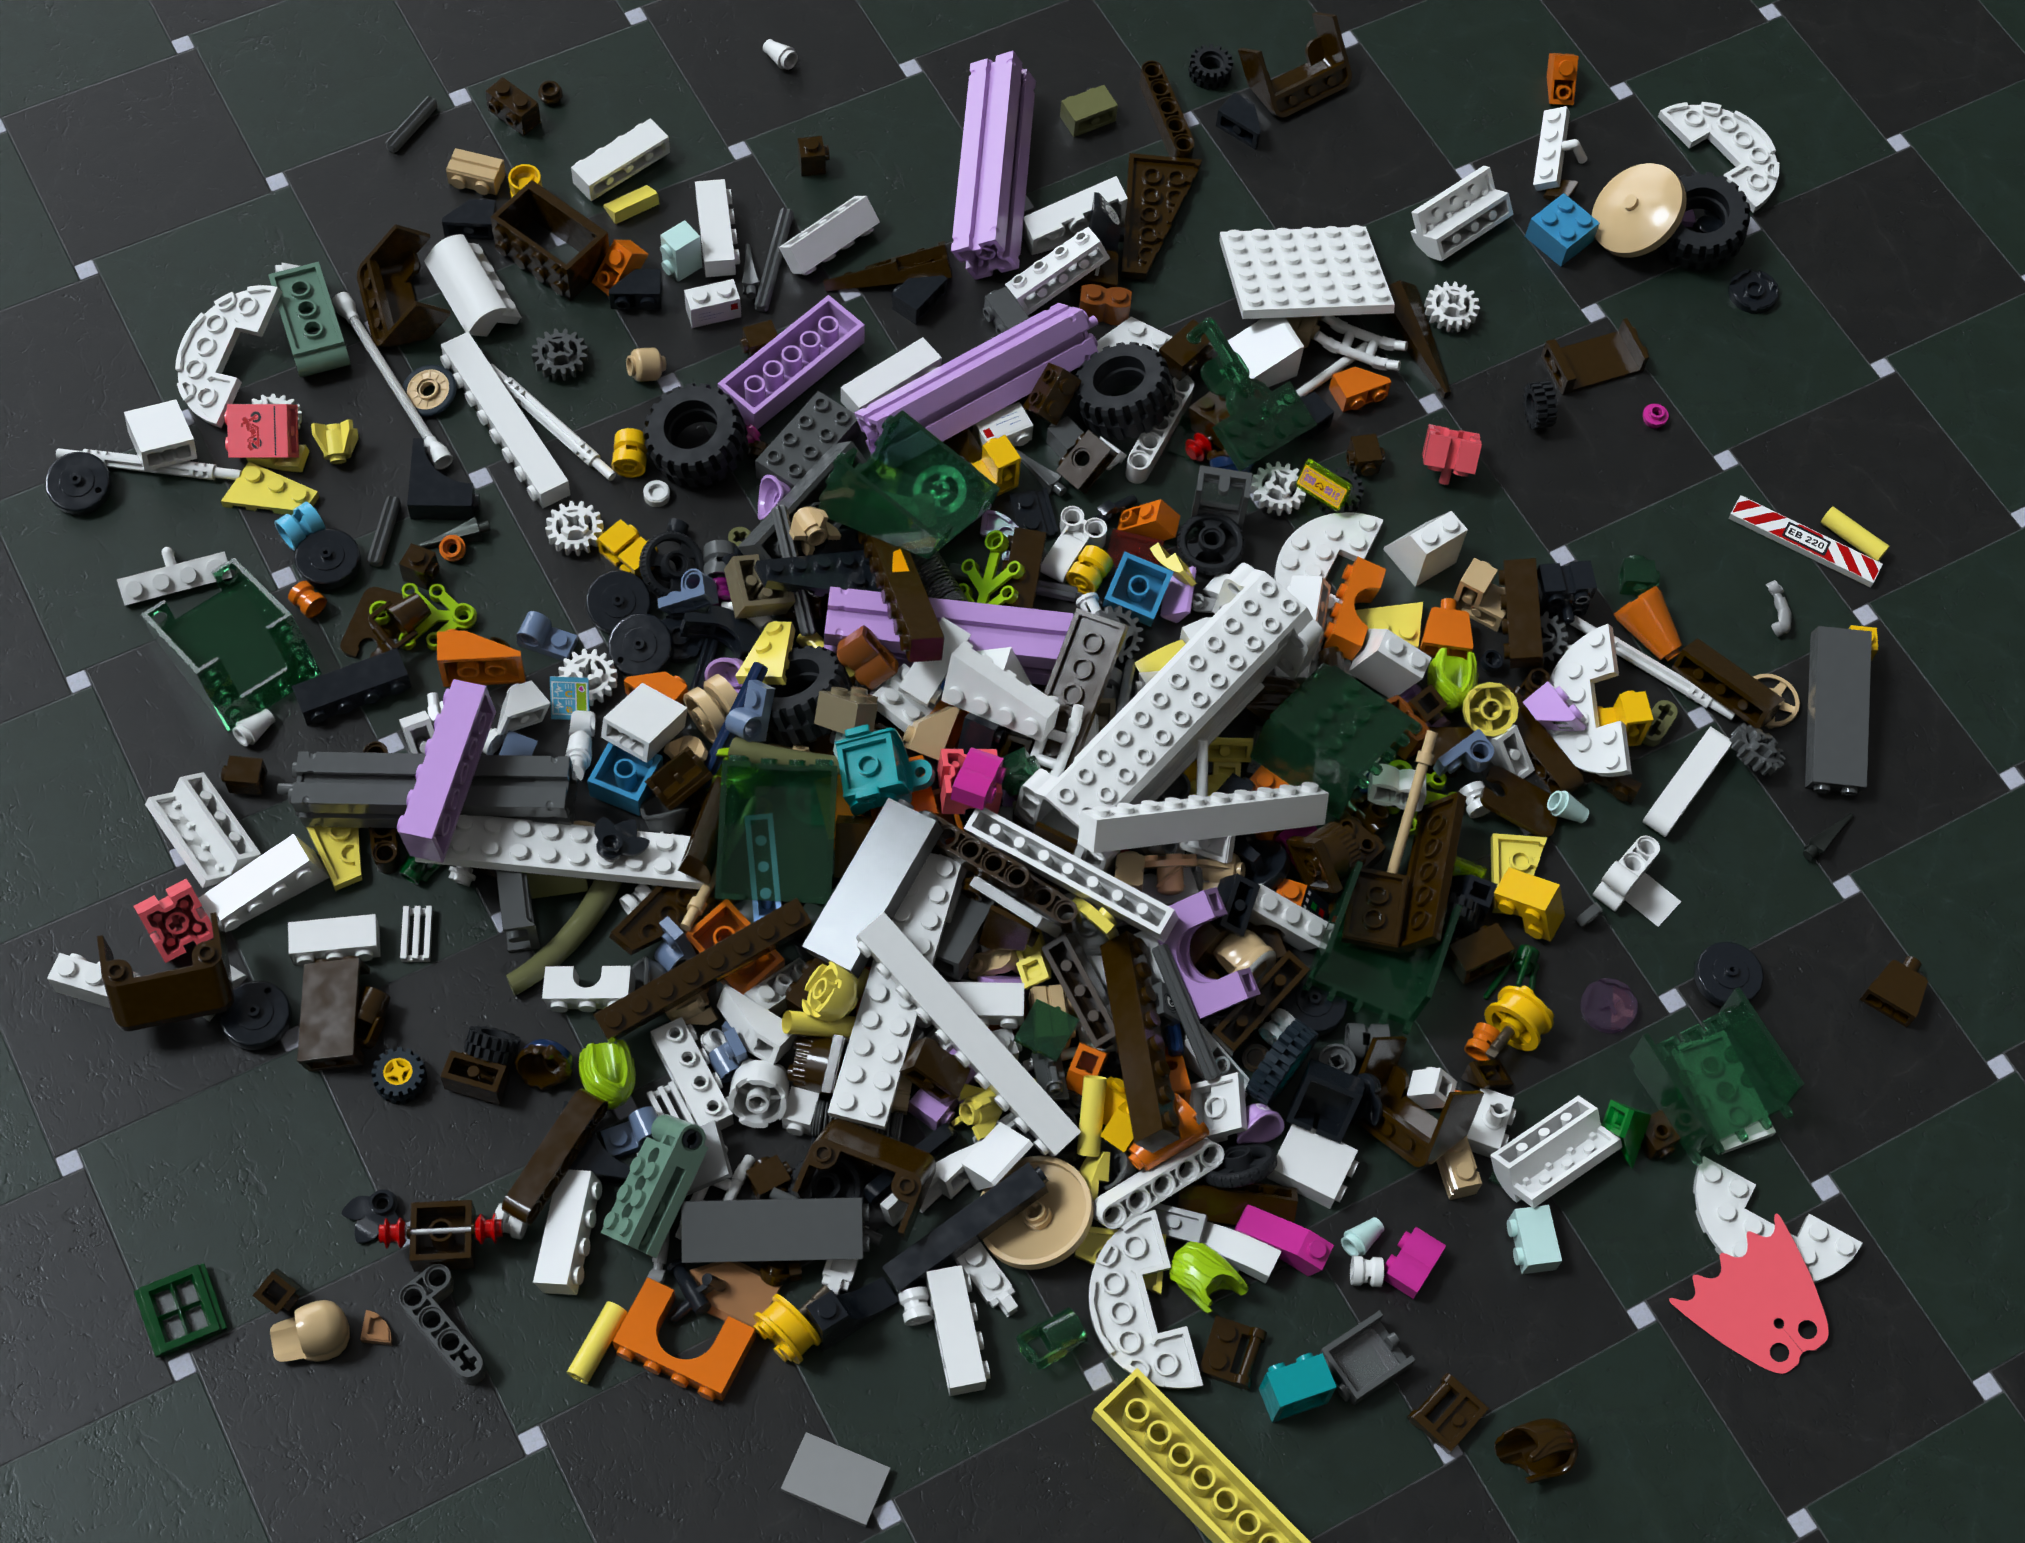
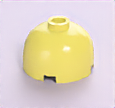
(1490, 708)
(830, 993)

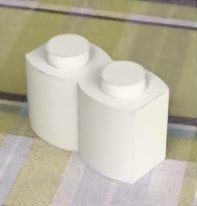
(1393, 787)

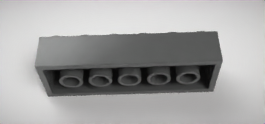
(805, 493)

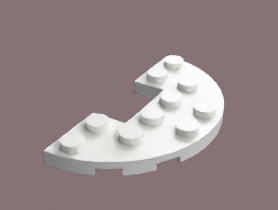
(1736, 138)
(210, 343)
(1319, 542)
(1596, 748)
(1723, 1217)
(1123, 1310)

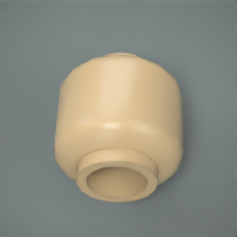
(645, 364)

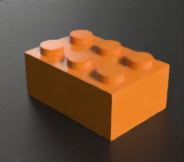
(722, 923)

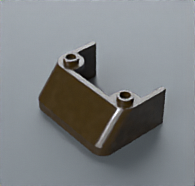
(1320, 77)
(388, 293)
(1006, 929)
(173, 993)
(1405, 1124)
(912, 1165)

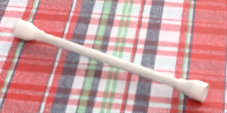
(437, 452)

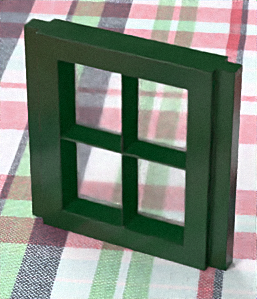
(180, 1310)

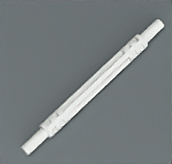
(555, 425)
(184, 469)
(1659, 671)

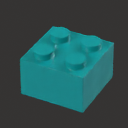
(1297, 1386)

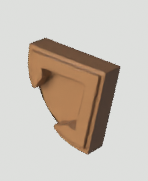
(375, 1330)

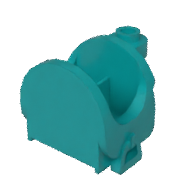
(878, 768)

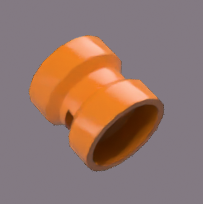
(309, 601)
(1483, 1037)

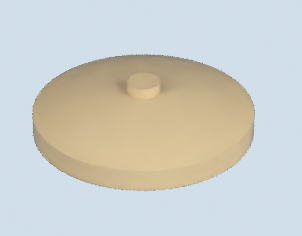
(1639, 210)
(1051, 1225)

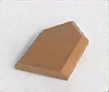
(743, 1294)

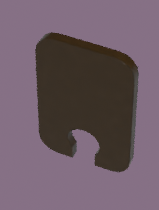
(359, 628)
(1522, 804)

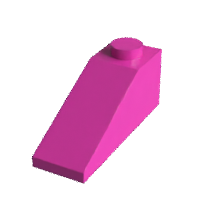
(1298, 1244)

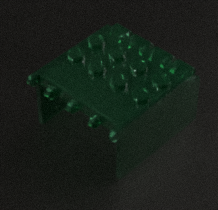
(1332, 735)
(1373, 977)
(1718, 1077)

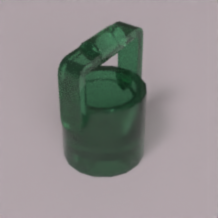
(1058, 1334)

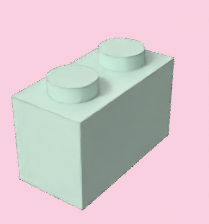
(681, 251)
(1534, 1239)

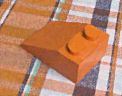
(477, 659)

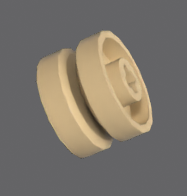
(710, 706)

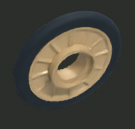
(441, 397)

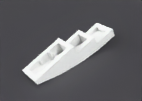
(947, 1180)

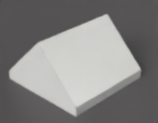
(995, 1156)

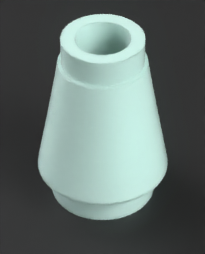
(1566, 806)
(1361, 1237)

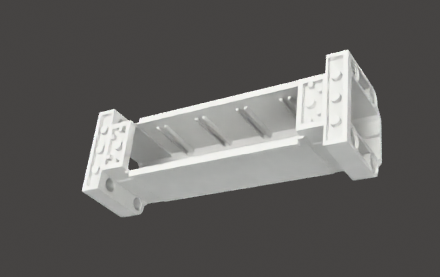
(1187, 700)

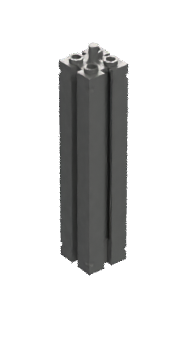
(374, 788)

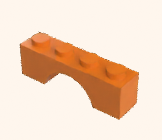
(1360, 585)

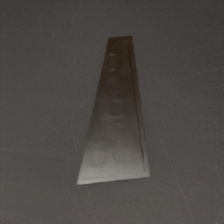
(1154, 198)
(642, 925)

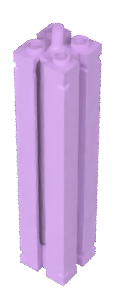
(994, 166)
(987, 375)
(1031, 633)

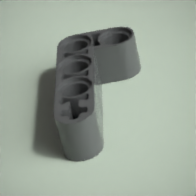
(446, 1330)

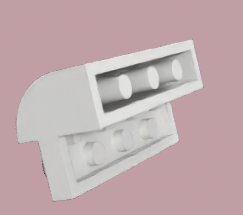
(1460, 215)
(470, 285)
(203, 830)
(1553, 1152)

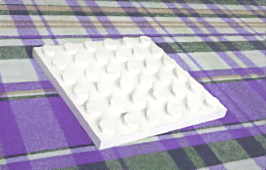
(1305, 272)

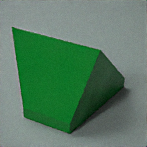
(1629, 1126)

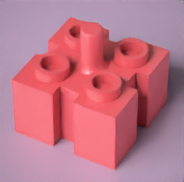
(1450, 450)
(948, 767)
(175, 920)

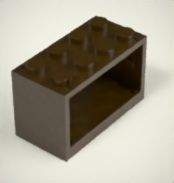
(566, 223)

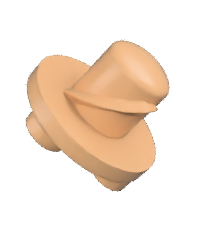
(1170, 871)

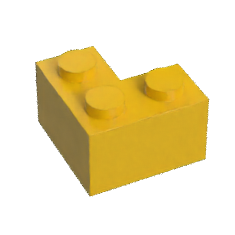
(1000, 463)
(1633, 711)
(1532, 899)
(1116, 1115)

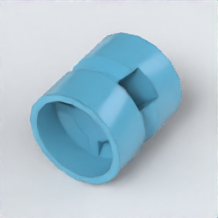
(299, 525)

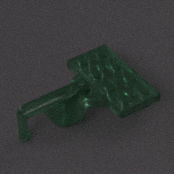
(1258, 417)

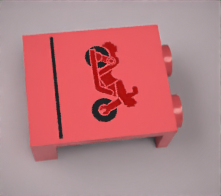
(262, 431)

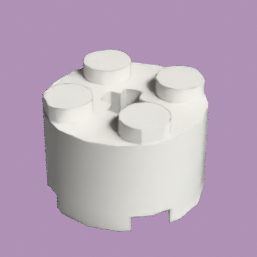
(759, 1093)

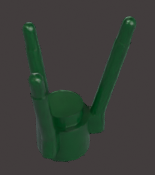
(417, 871)
(1525, 962)

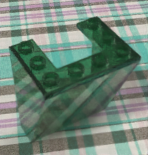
(908, 490)
(236, 647)
(777, 830)

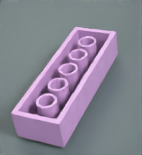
(793, 361)
(446, 770)

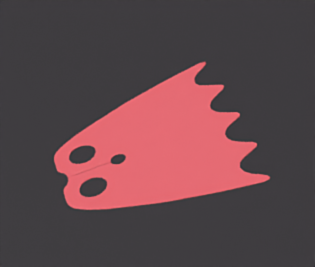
(1754, 1292)

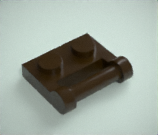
(1222, 1349)
(1457, 1418)

